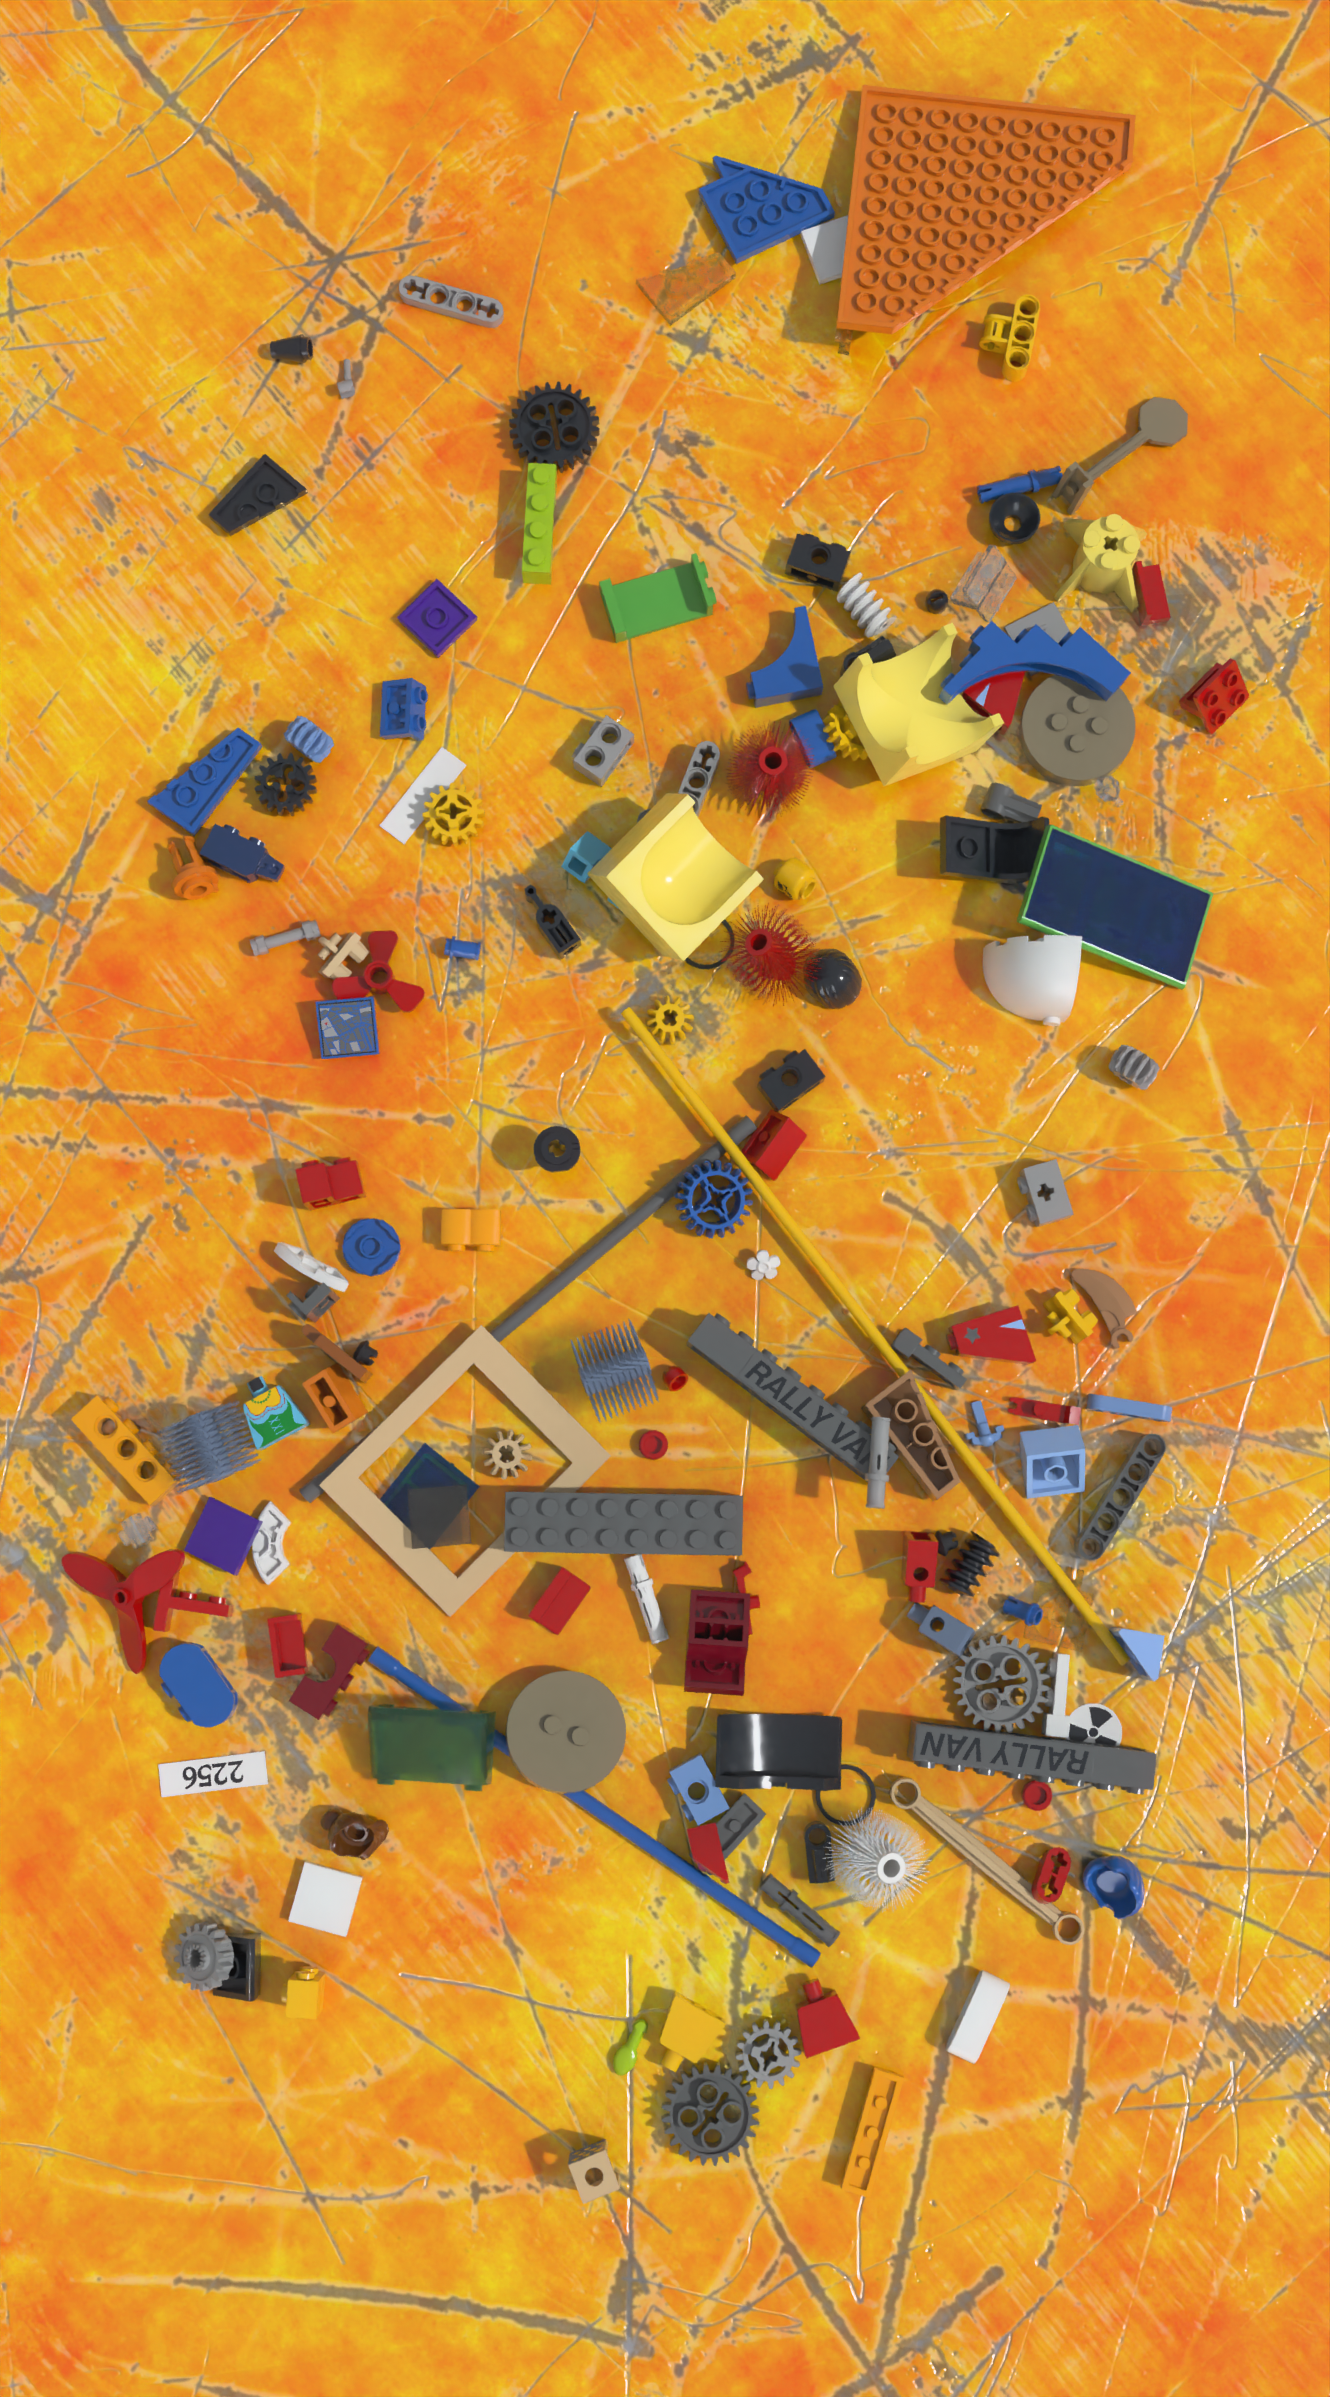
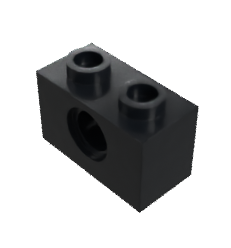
(825, 575)
(782, 1096)

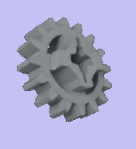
(781, 2058)

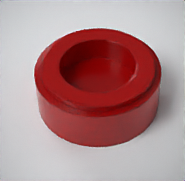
(653, 1445)
(1036, 1795)

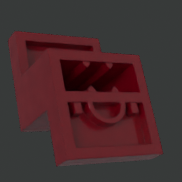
(717, 1642)

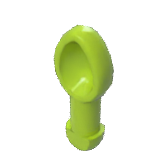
(626, 2055)

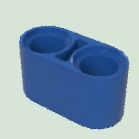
(812, 728)

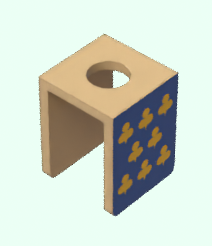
(590, 2157)

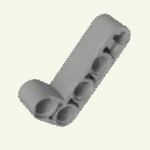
(695, 771)

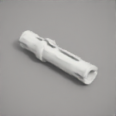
(648, 1604)

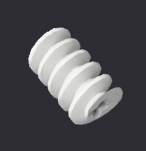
(863, 606)

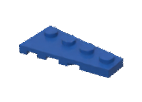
(202, 788)

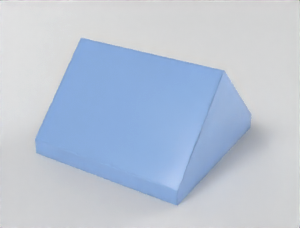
(1143, 1649)

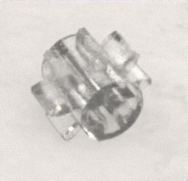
(137, 1531)

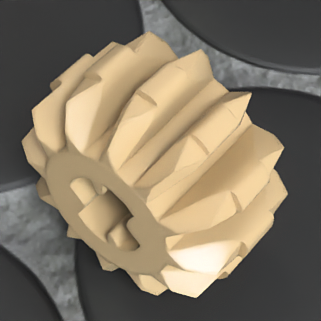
(497, 1456)

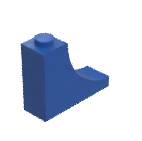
(793, 674)

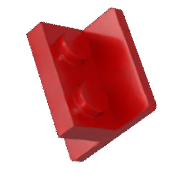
(1216, 695)

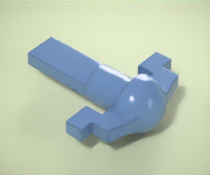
(986, 1438)

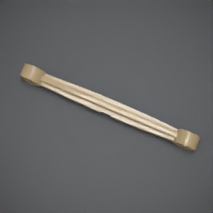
(985, 1860)

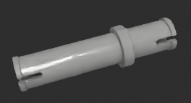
(878, 1463)

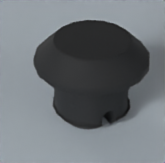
(364, 1353)
(945, 1542)

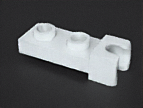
(1056, 1722)

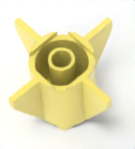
(1104, 557)

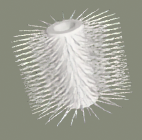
(876, 1859)

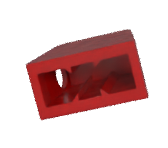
(919, 1550)
(823, 2020)

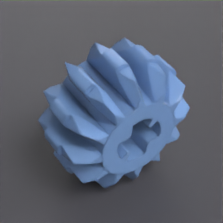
(309, 739)

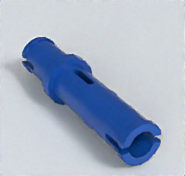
(1029, 482)

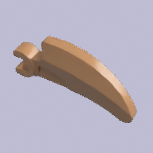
(1109, 1299)

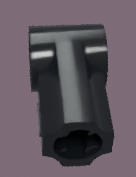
(878, 650)
(816, 1853)

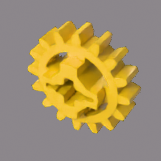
(843, 733)
(442, 814)

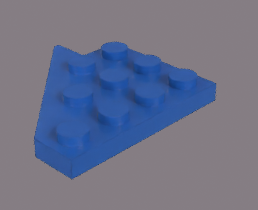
(760, 207)

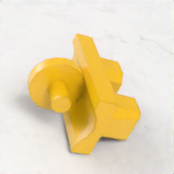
(1067, 1319)

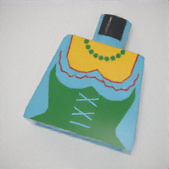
(271, 1414)

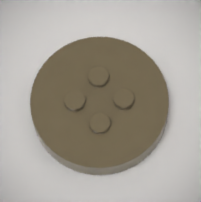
(1074, 732)

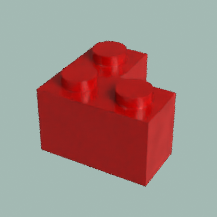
(329, 1185)

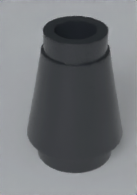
(293, 348)

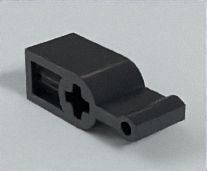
(552, 931)

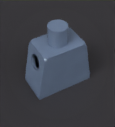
(954, 1635)

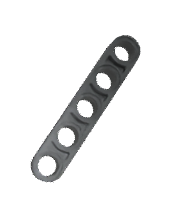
(1132, 1490)

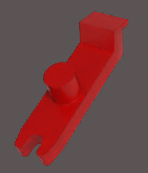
(1045, 1411)
(740, 1573)

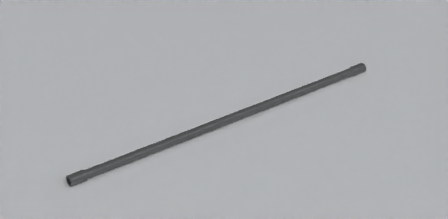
(737, 1133)

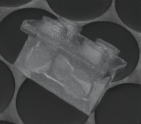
(985, 583)

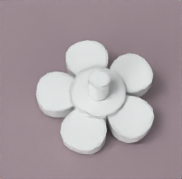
(763, 1265)

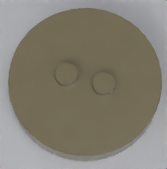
(565, 1732)

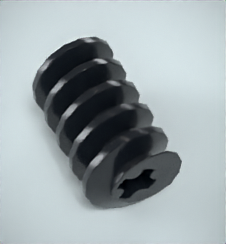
(970, 1566)

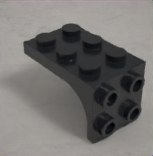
(989, 849)

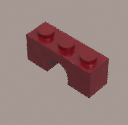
(318, 1696)

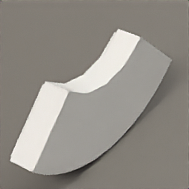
(310, 1266)
(268, 1543)

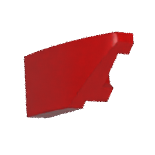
(707, 1850)

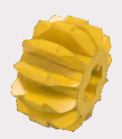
(658, 1019)

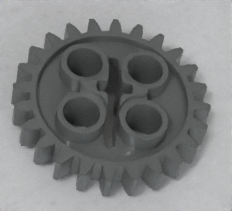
(732, 2129)

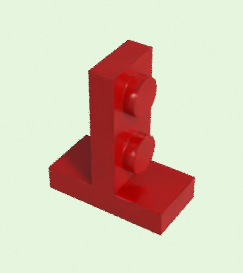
(188, 1602)

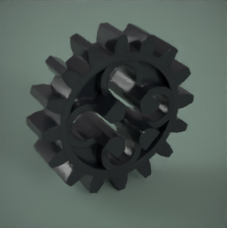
(299, 776)

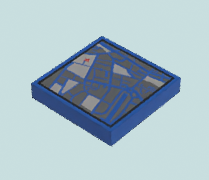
(347, 1027)

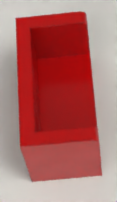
(288, 1645)

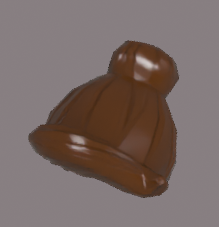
(353, 1833)

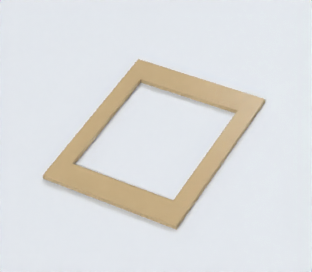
(392, 1533)

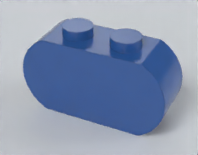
(198, 1685)

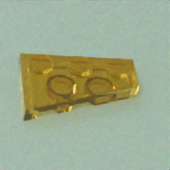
(684, 288)

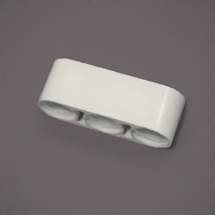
(977, 2016)

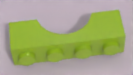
(539, 523)

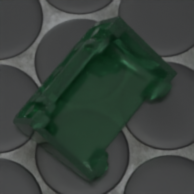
(431, 1745)

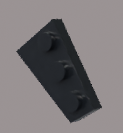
(256, 495)

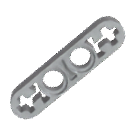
(453, 297)

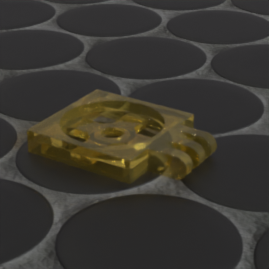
(1040, 1588)

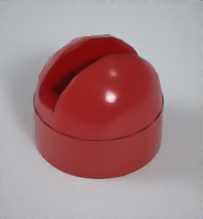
(675, 1378)

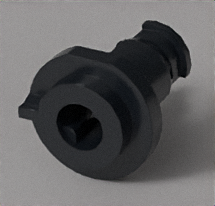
(560, 1138)

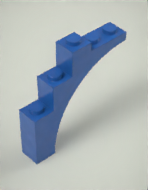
(1074, 658)

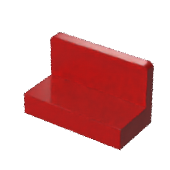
(1150, 594)
(773, 1144)
(559, 1601)

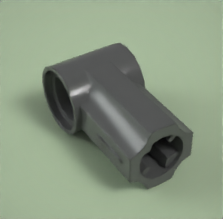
(1003, 803)

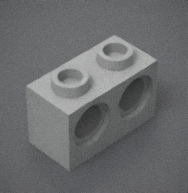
(609, 753)

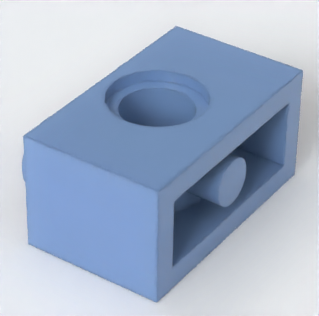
(710, 1803)

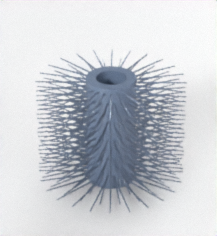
(615, 1370)
(208, 1446)

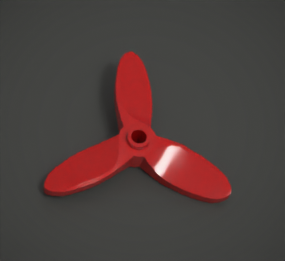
(126, 1593)

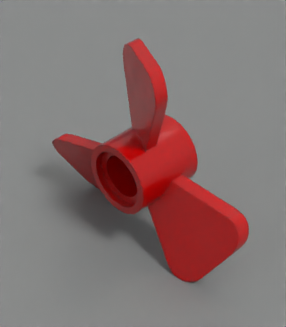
(381, 947)

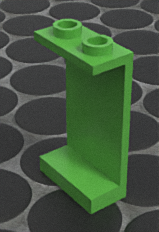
(658, 600)

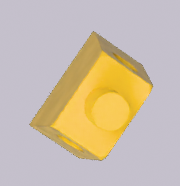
(688, 2031)

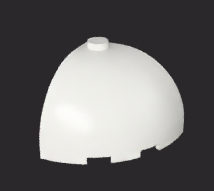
(1034, 976)

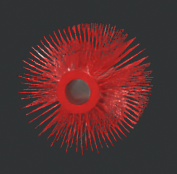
(770, 769)
(770, 954)

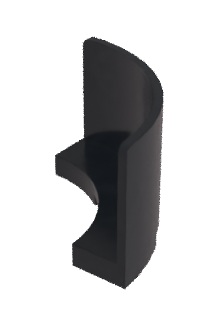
(778, 1750)

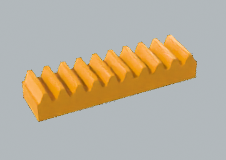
(871, 2132)

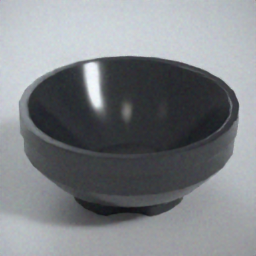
(1019, 507)

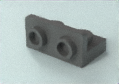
(317, 1303)

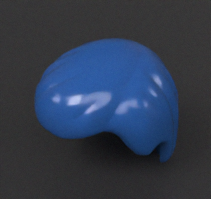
(1115, 1885)

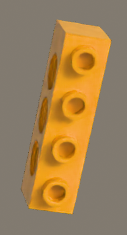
(90, 1422)

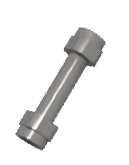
(308, 930)

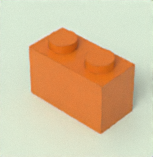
(335, 1398)

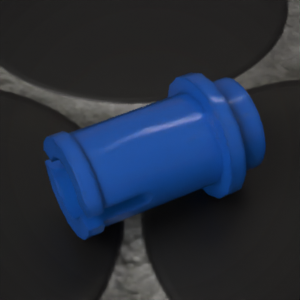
(462, 949)
(1027, 1612)

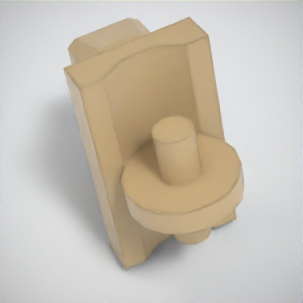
(350, 946)

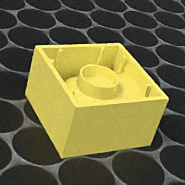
(673, 877)

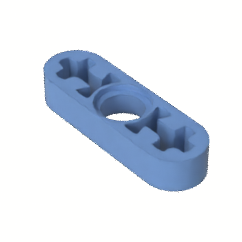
(1129, 1408)

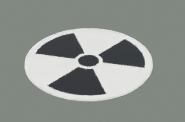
(1095, 1725)

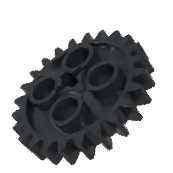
(579, 423)

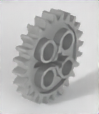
(1006, 1710)

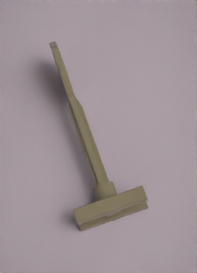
(1159, 422)

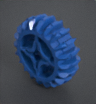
(726, 1220)

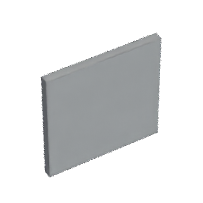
(1046, 618)

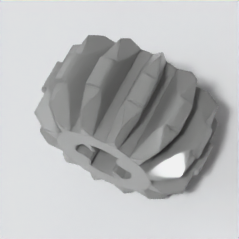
(1133, 1067)

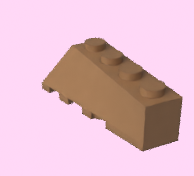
(915, 1435)

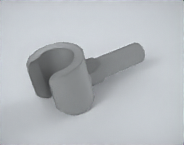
(346, 387)

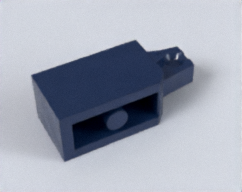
(239, 855)

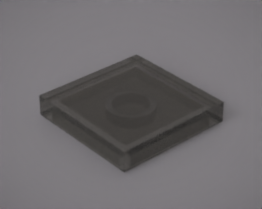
(439, 1516)

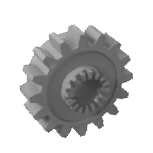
(204, 1956)

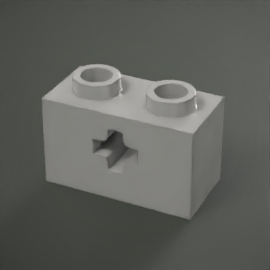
(1057, 1204)

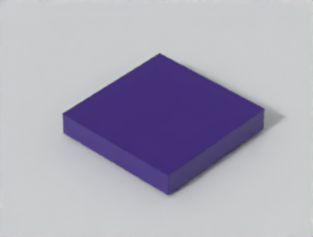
(437, 618)
(223, 1536)

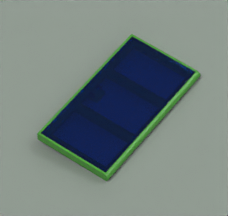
(1116, 906)

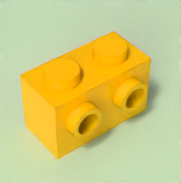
(304, 1993)

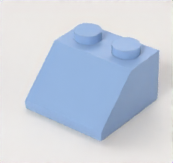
(1052, 1461)

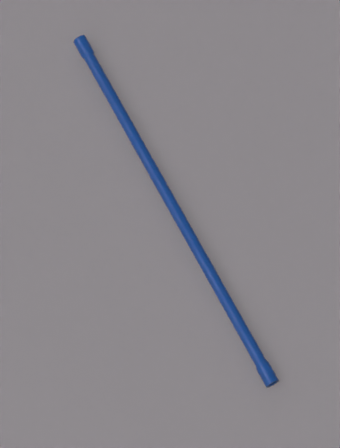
(793, 1944)

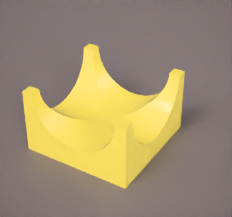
(901, 714)

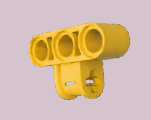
(1005, 332)

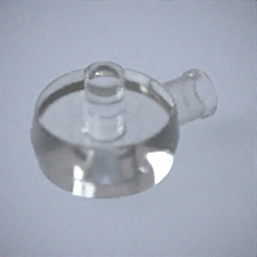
(1108, 790)

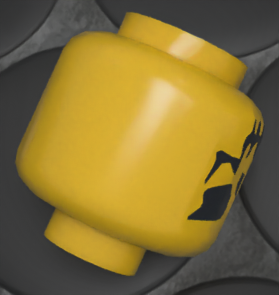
(794, 879)

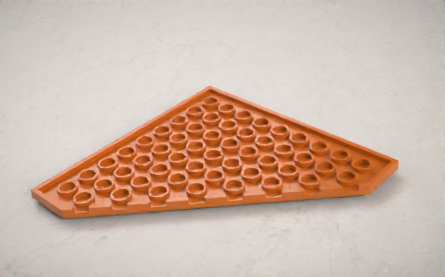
(958, 186)

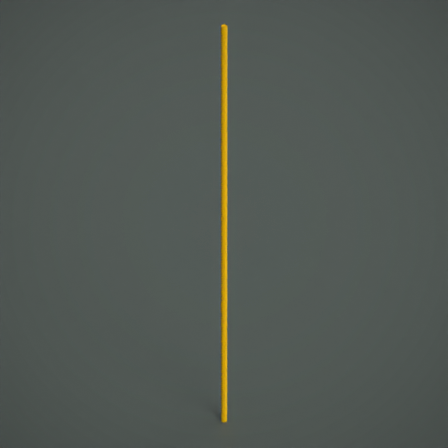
(874, 1334)

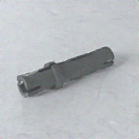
(772, 1886)

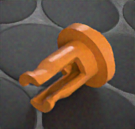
(194, 878)

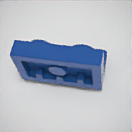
(403, 709)

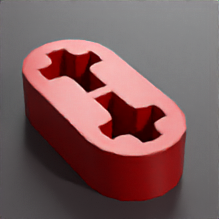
(1044, 1873)

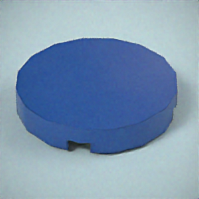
(371, 1247)

